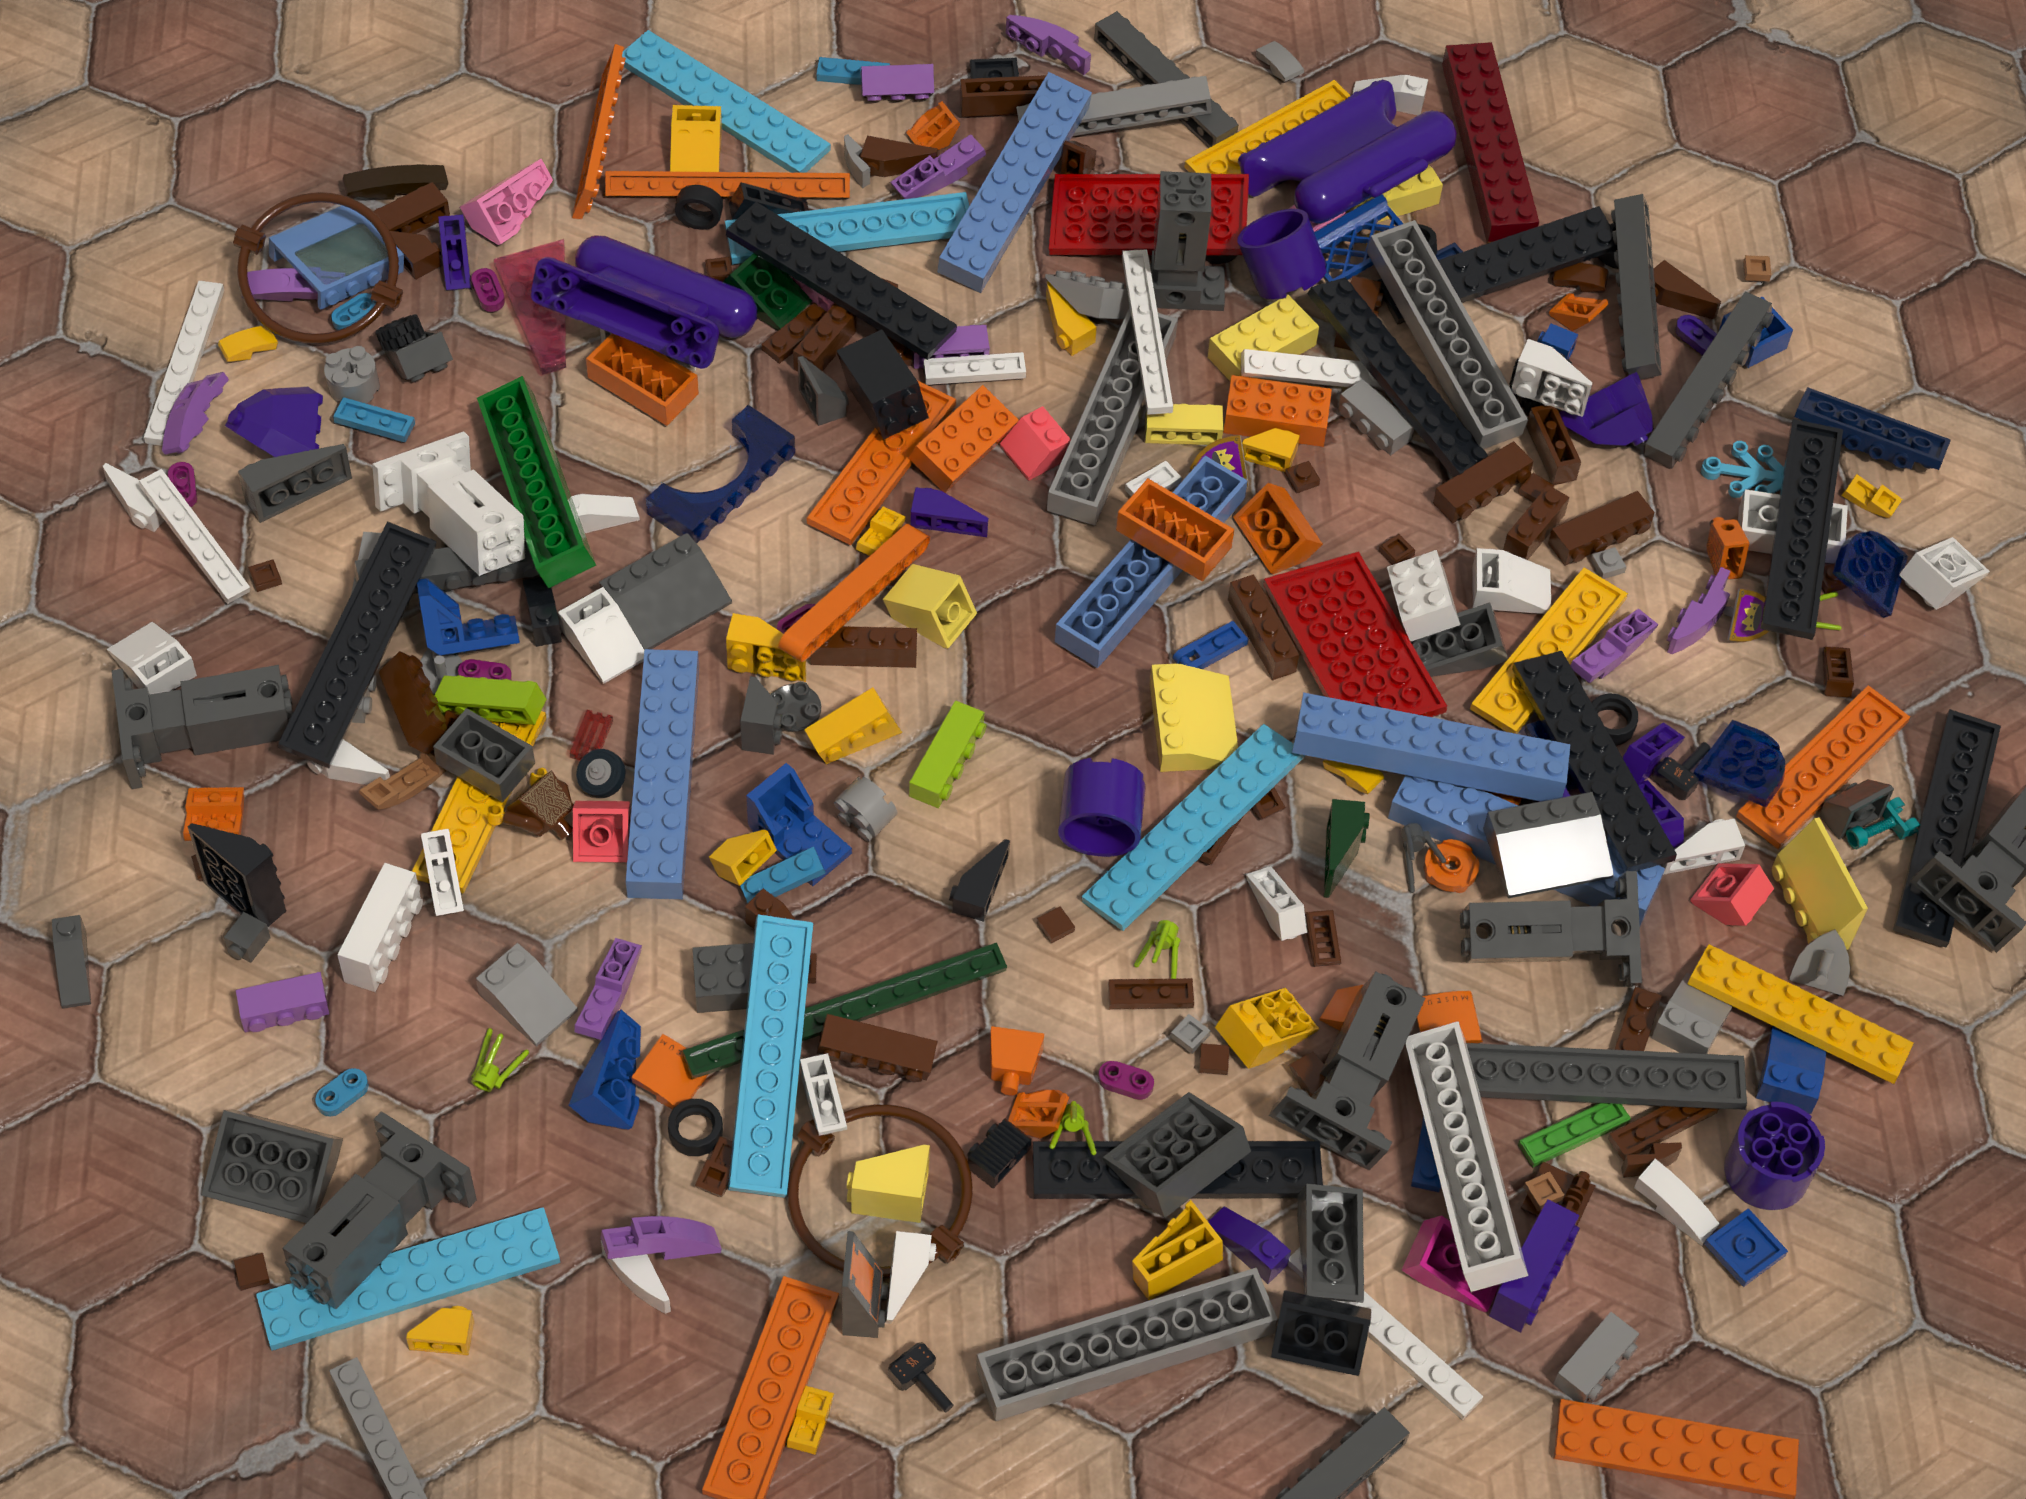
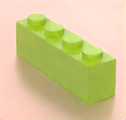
(492, 698)
(947, 754)

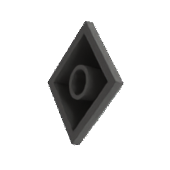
(820, 393)

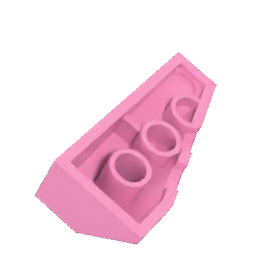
(504, 206)

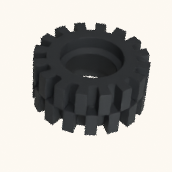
(400, 332)

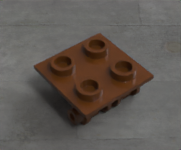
(1576, 1190)

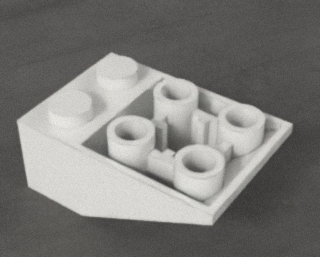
(1550, 379)
(1510, 582)
(601, 635)
(153, 659)

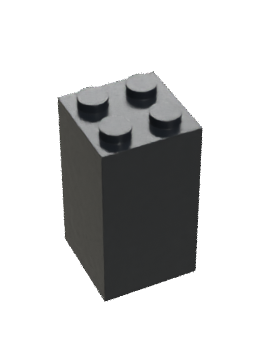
(882, 384)

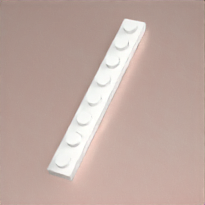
(1147, 332)
(185, 355)
(1413, 1355)

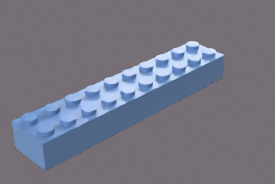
(1014, 182)
(1138, 575)
(1431, 748)
(663, 775)
(1460, 815)

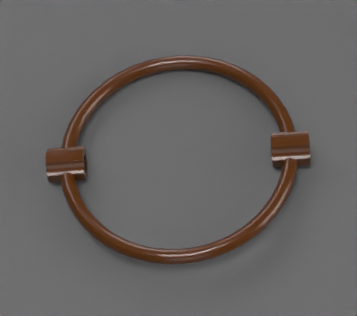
(253, 240)
(947, 1241)

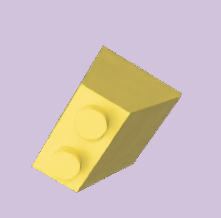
(932, 603)
(890, 1185)

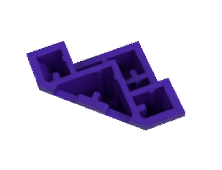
(1614, 414)
(279, 420)

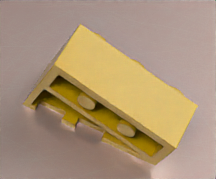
(853, 727)
(1178, 1253)

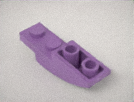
(1046, 37)
(940, 172)
(280, 285)
(188, 412)
(1700, 615)
(1614, 647)
(609, 989)
(661, 1234)

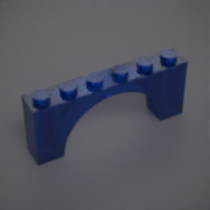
(700, 512)

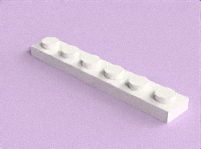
(1304, 369)
(194, 536)

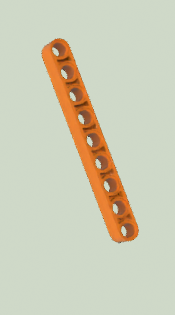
(854, 593)

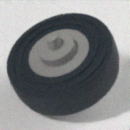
(601, 773)

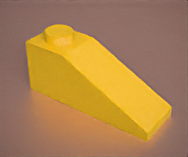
(1071, 328)

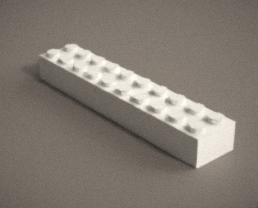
(1465, 1157)

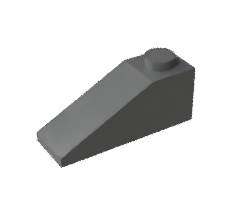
(71, 961)

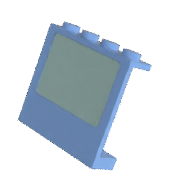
(335, 254)

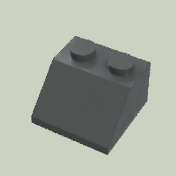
(420, 356)
(760, 720)
(1856, 806)

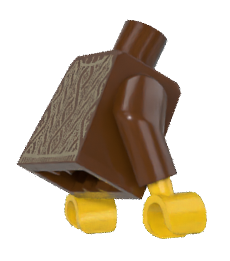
(539, 807)

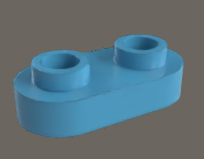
(352, 311)
(343, 1092)

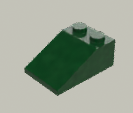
(774, 291)
(1344, 834)

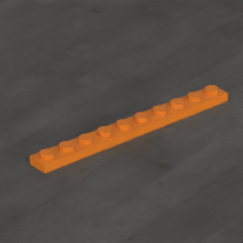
(726, 183)

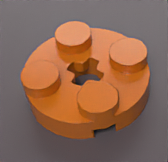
(1447, 879)

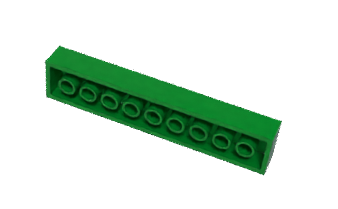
(536, 482)

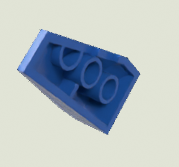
(605, 1087)

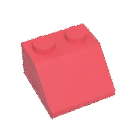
(1036, 443)
(601, 831)
(1733, 893)

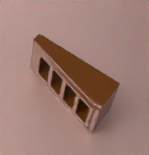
(1837, 673)
(1328, 918)

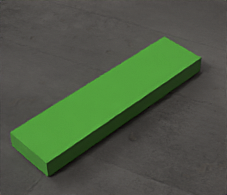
(1573, 1132)

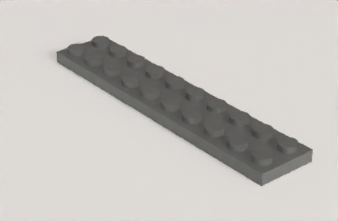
(1609, 1076)

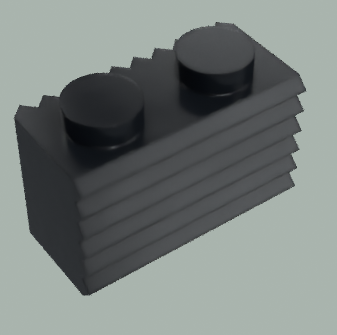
(998, 1152)

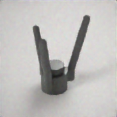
(1414, 841)

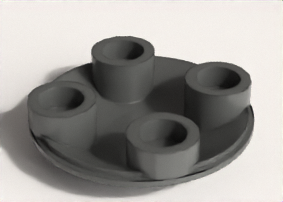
(798, 706)

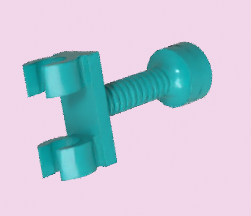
(1858, 837)

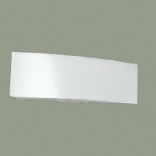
(1676, 1202)
(641, 1279)

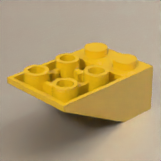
(695, 138)
(754, 649)
(1265, 1026)

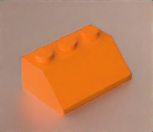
(1277, 529)

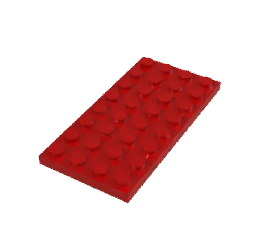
(1119, 213)
(1353, 637)

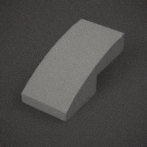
(1281, 61)
(856, 166)

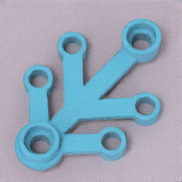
(1753, 472)

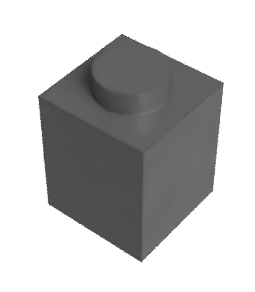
(246, 937)

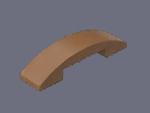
(404, 783)

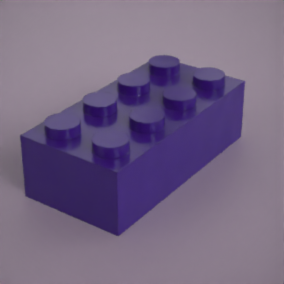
(1543, 1256)

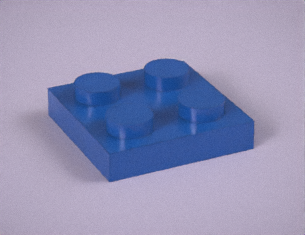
(1745, 1247)

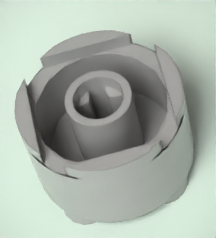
(351, 375)
(864, 808)

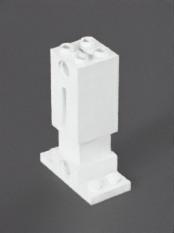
(457, 500)

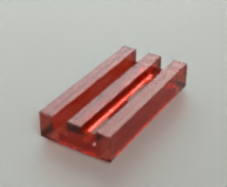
(597, 719)

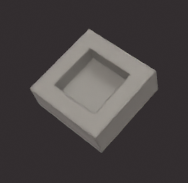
(1608, 563)
(1190, 1033)

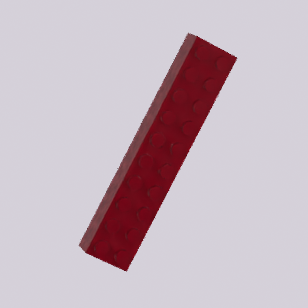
(1489, 140)

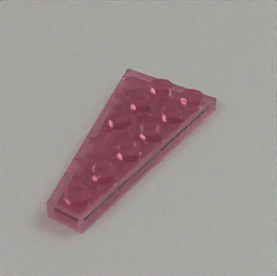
(541, 326)

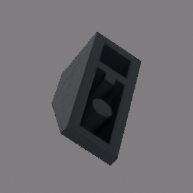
(775, 201)
(542, 612)
(979, 884)

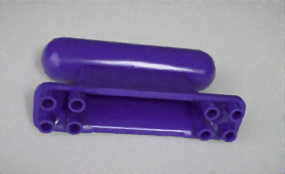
(1349, 153)
(645, 299)

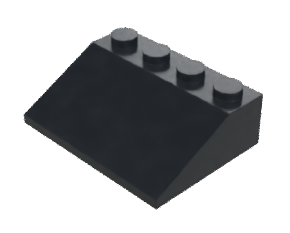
(239, 872)

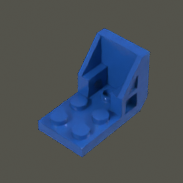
(445, 629)
(788, 815)

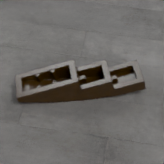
(389, 180)

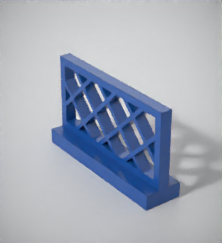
(1346, 229)

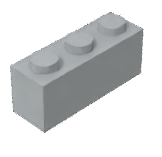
(1375, 417)
(1597, 1359)

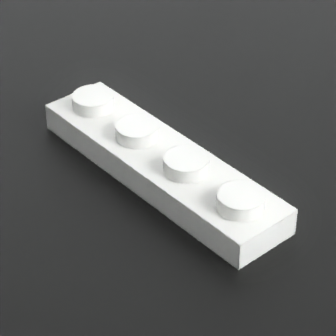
(974, 368)

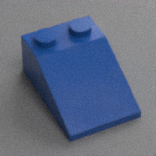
(1791, 1071)

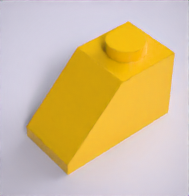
(1272, 449)
(742, 856)
(444, 1332)

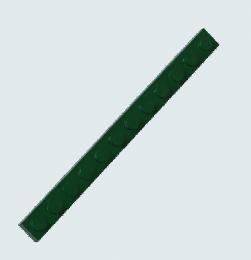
(862, 1004)

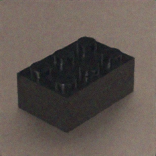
(1321, 1333)

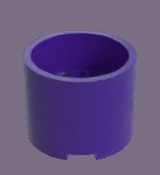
(1282, 253)
(1102, 807)
(1769, 1176)

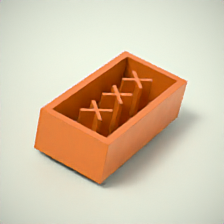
(642, 377)
(1267, 404)
(963, 439)
(1175, 529)

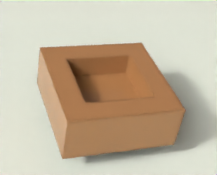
(1757, 268)
(1543, 1188)

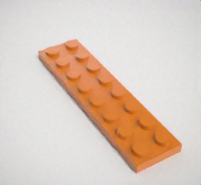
(599, 133)
(875, 473)
(1826, 765)
(771, 1392)
(1676, 1449)

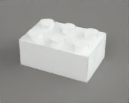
(1423, 595)

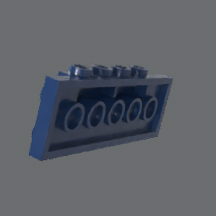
(1874, 432)

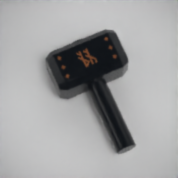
(1678, 777)
(913, 1368)

